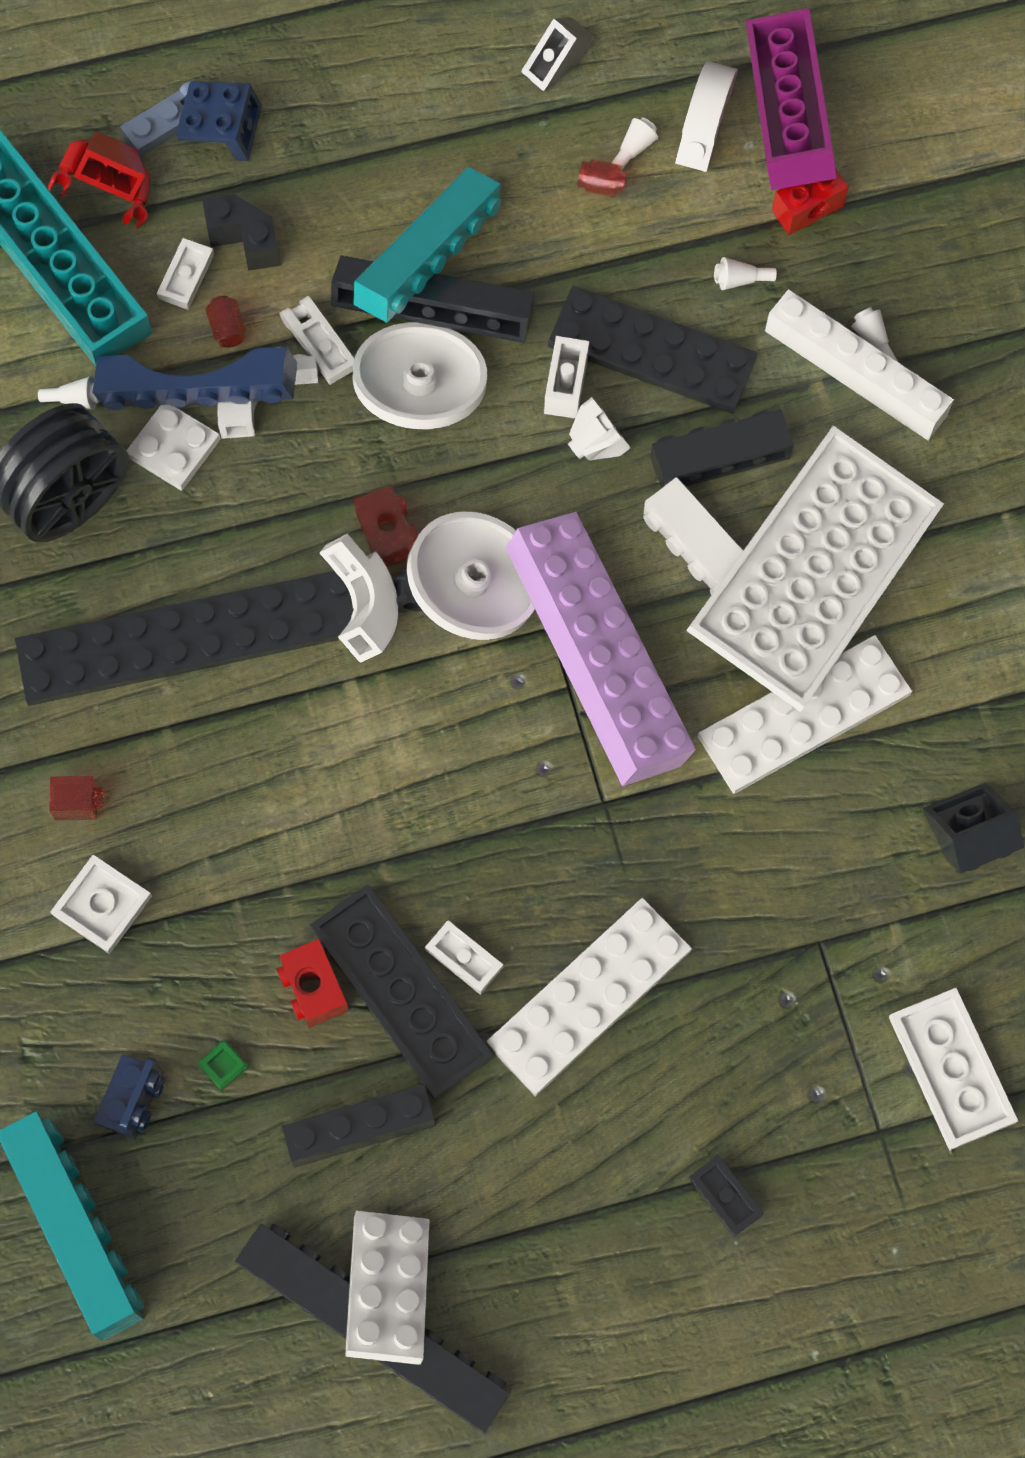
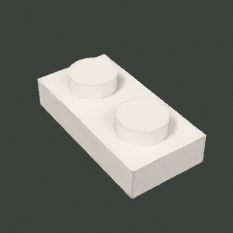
(185, 274)
(464, 957)

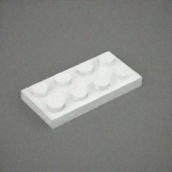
(953, 1069)
(387, 1288)

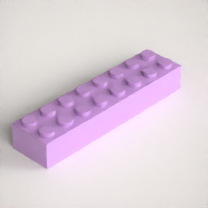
(599, 648)

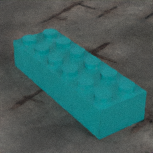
(70, 1227)

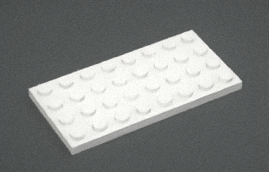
(815, 568)

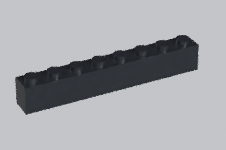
(325, 1296)

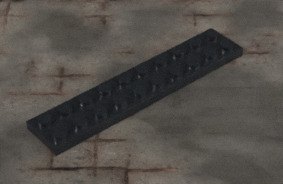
(183, 637)

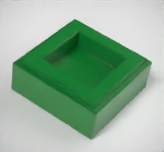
(223, 1065)

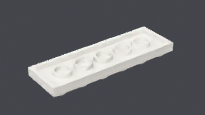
(775, 733)
(588, 996)

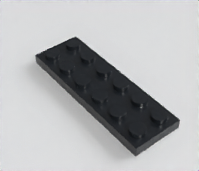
(656, 349)
(401, 992)

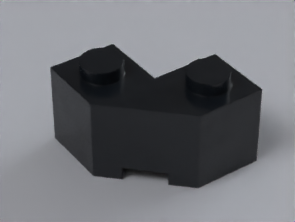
(237, 221)

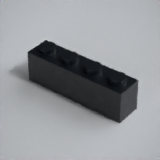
(722, 449)
(358, 1126)

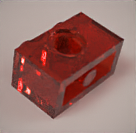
(381, 508)

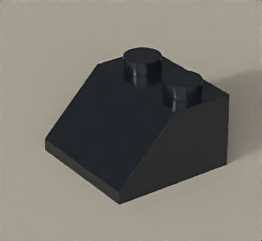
(974, 827)

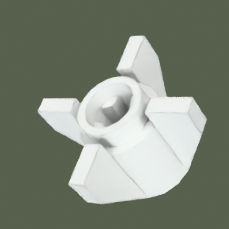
(595, 434)

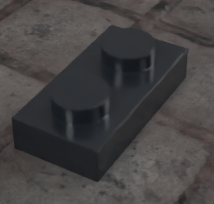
(725, 1196)

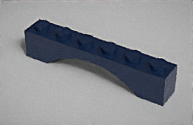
(257, 376)

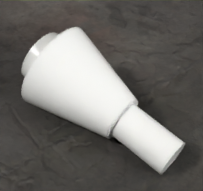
(638, 138)
(735, 273)
(871, 328)
(74, 392)

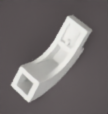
(705, 115)
(238, 419)
(371, 595)

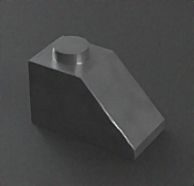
(557, 52)

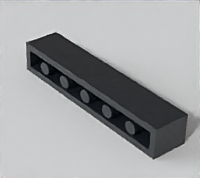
(449, 303)

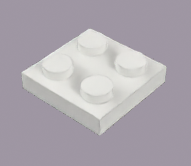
(173, 446)
(101, 904)

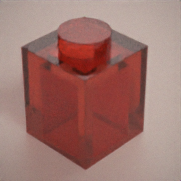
(75, 798)

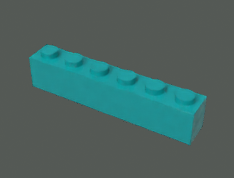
(427, 244)

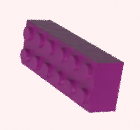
(790, 99)

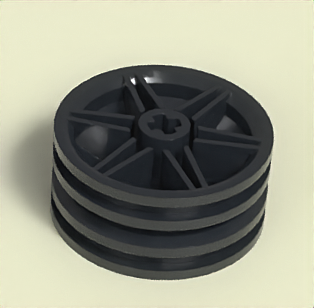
(59, 472)

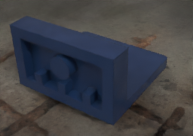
(221, 114)
(130, 1096)

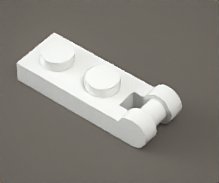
(319, 340)

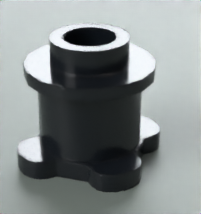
(405, 598)

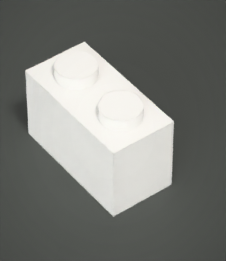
(566, 377)

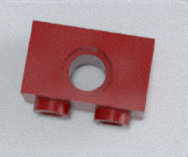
(807, 203)
(312, 962)

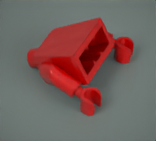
(110, 167)

